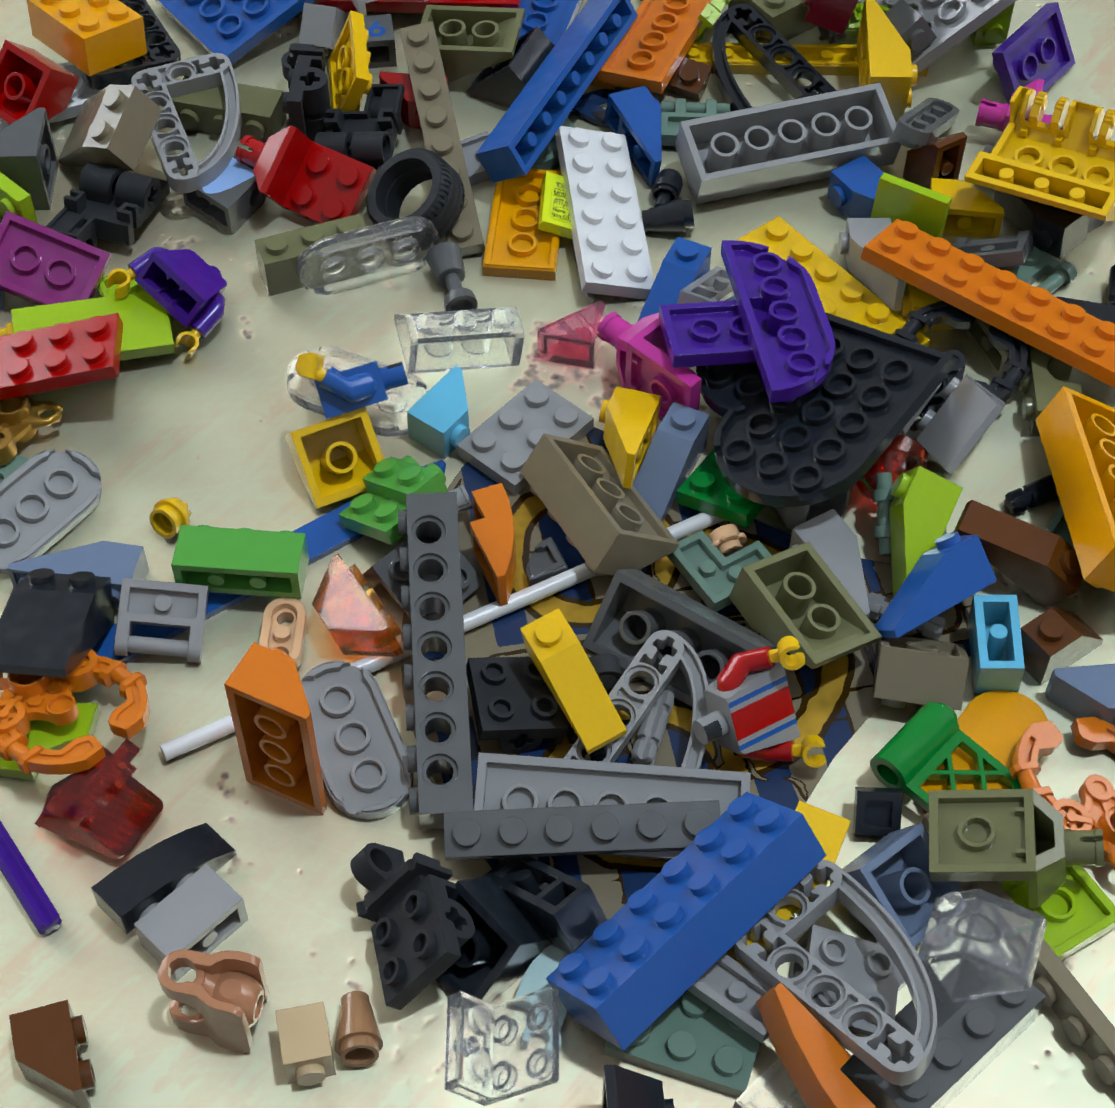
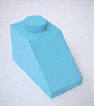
(441, 415)

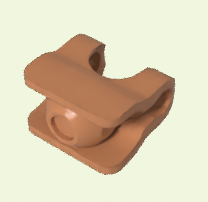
(226, 993)

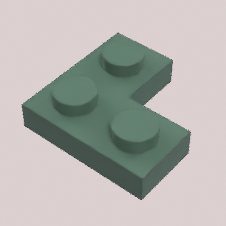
(709, 570)

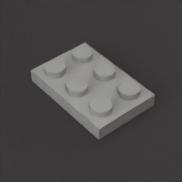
(510, 435)

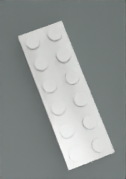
(604, 213)

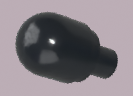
(667, 186)

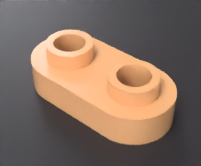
(281, 636)

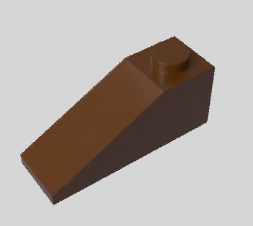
(1024, 553)

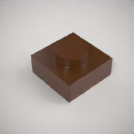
(691, 79)

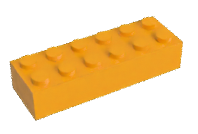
(1081, 457)

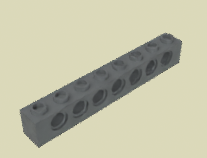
(435, 517)

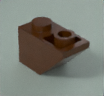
(50, 1051)

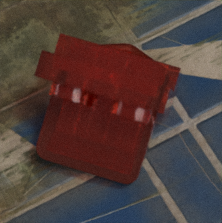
(102, 805)

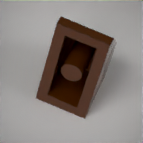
(937, 159)
(1055, 641)

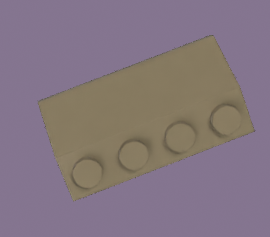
(599, 516)

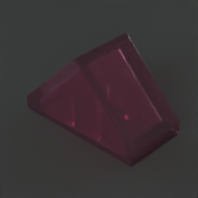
(572, 338)

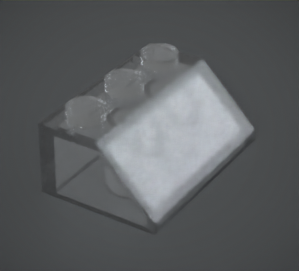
(460, 338)

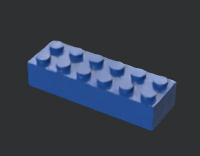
(686, 918)

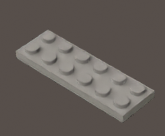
(556, 782)

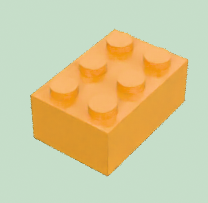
(89, 32)

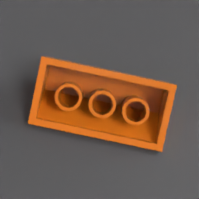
(275, 727)

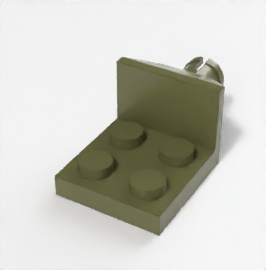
(1006, 839)

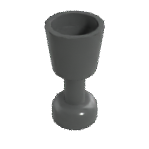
(448, 268)

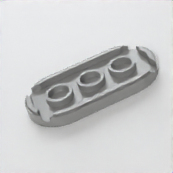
(45, 503)
(357, 742)

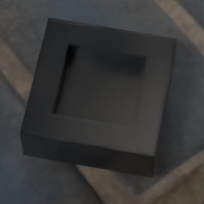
(877, 811)

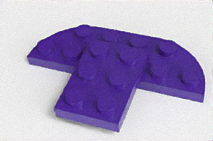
(769, 323)

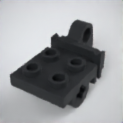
(308, 88)
(370, 133)
(109, 205)
(516, 704)
(416, 922)

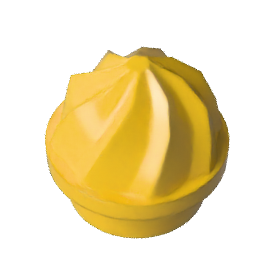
(169, 516)

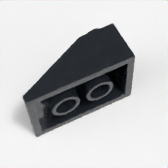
(54, 622)

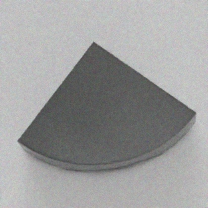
(544, 562)

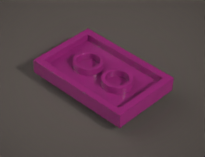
(47, 264)

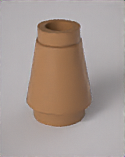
(357, 1031)

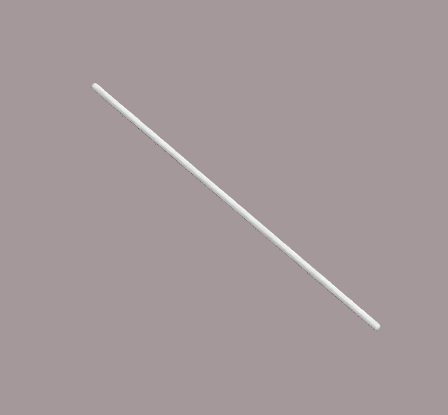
(471, 620)

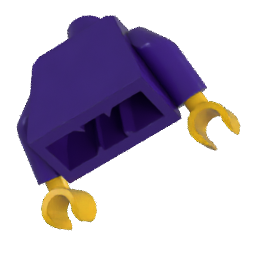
(182, 286)

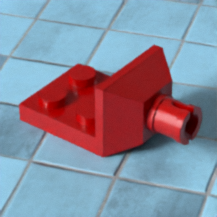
(307, 175)

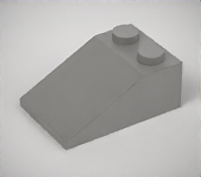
(959, 422)

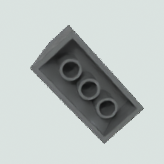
(642, 605)
(967, 1041)

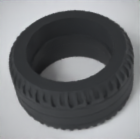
(404, 173)

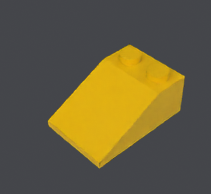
(885, 58)

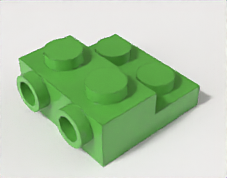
(387, 485)

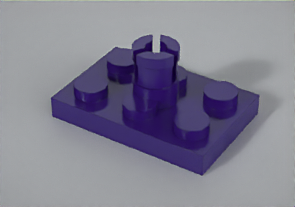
(1034, 52)

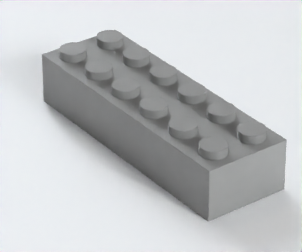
(785, 142)

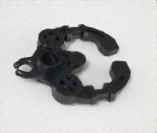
(943, 312)

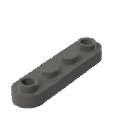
(925, 122)

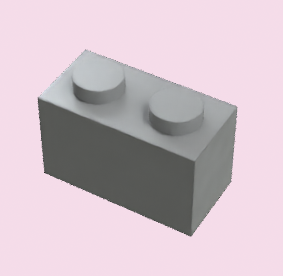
(192, 917)

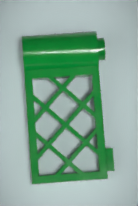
(924, 746)

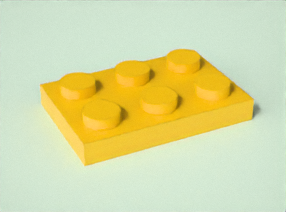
(349, 65)

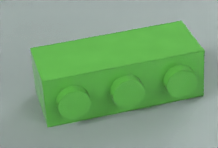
(242, 560)

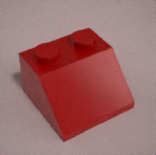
(31, 83)

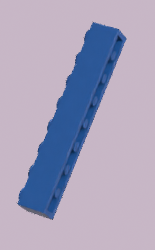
(555, 88)

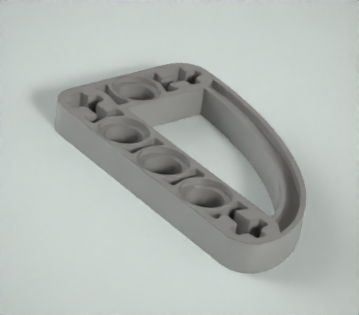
(215, 72)
(639, 705)
(780, 943)

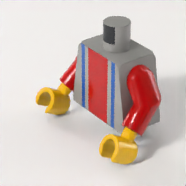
(754, 707)

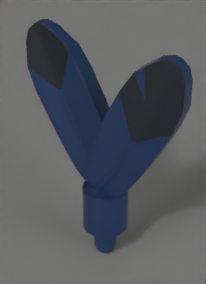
(591, 105)

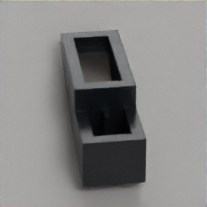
(157, 872)

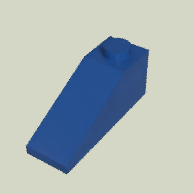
(639, 119)
(854, 187)
(680, 267)
(937, 583)

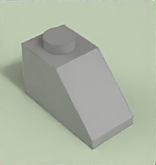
(321, 26)

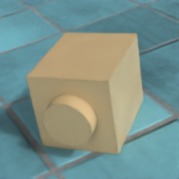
(305, 1044)

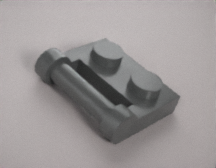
(1001, 252)

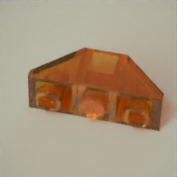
(354, 614)

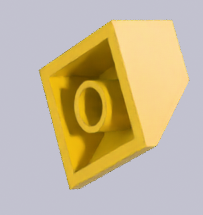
(335, 456)

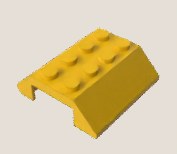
(1053, 163)

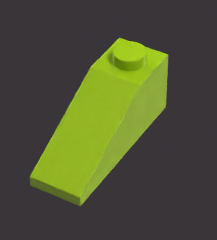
(918, 517)

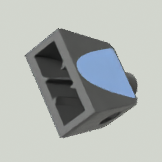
(229, 198)

